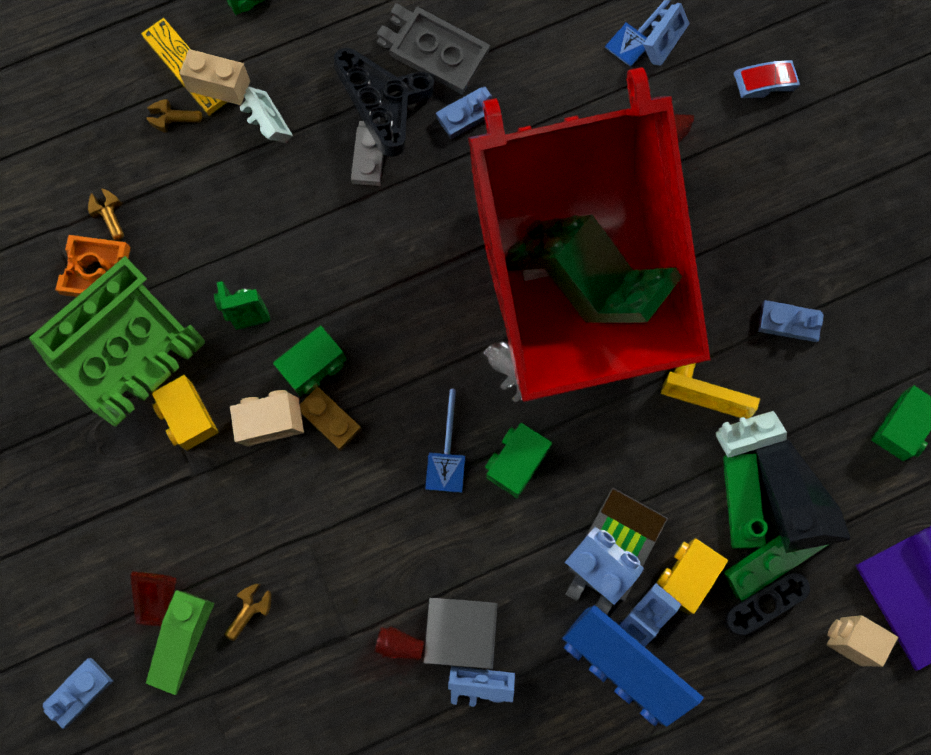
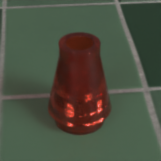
(397, 644)

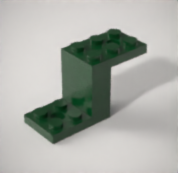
(592, 270)

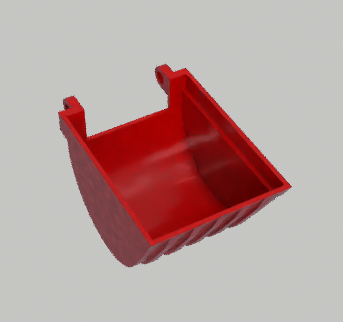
(632, 181)

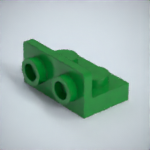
(242, 308)

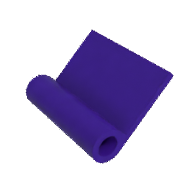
(902, 589)

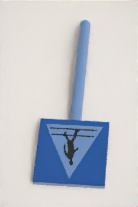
(629, 42)
(445, 470)

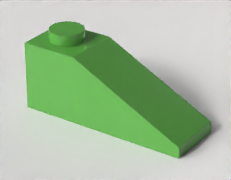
(178, 640)

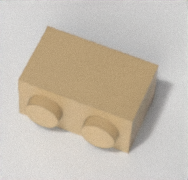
(214, 77)
(266, 418)
(861, 640)

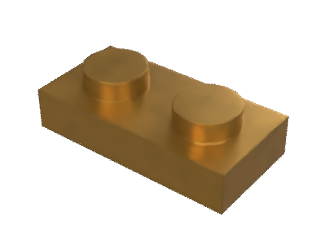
(329, 418)

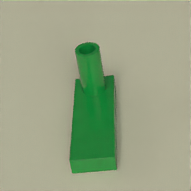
(744, 502)

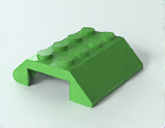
(114, 342)

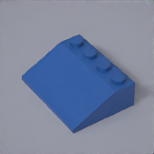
(630, 667)

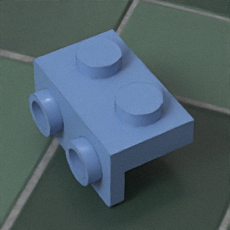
(605, 565)

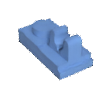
(666, 33)
(463, 113)
(790, 321)
(481, 683)
(76, 693)

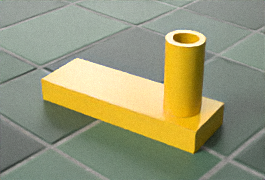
(685, 388)

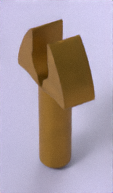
(170, 116)
(107, 213)
(248, 610)

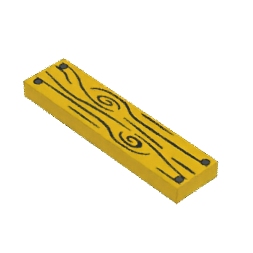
(173, 52)

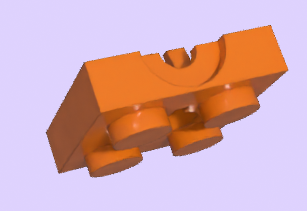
(83, 252)

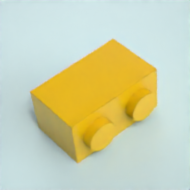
(184, 413)
(692, 574)

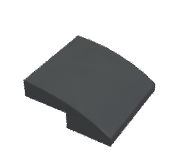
(461, 633)

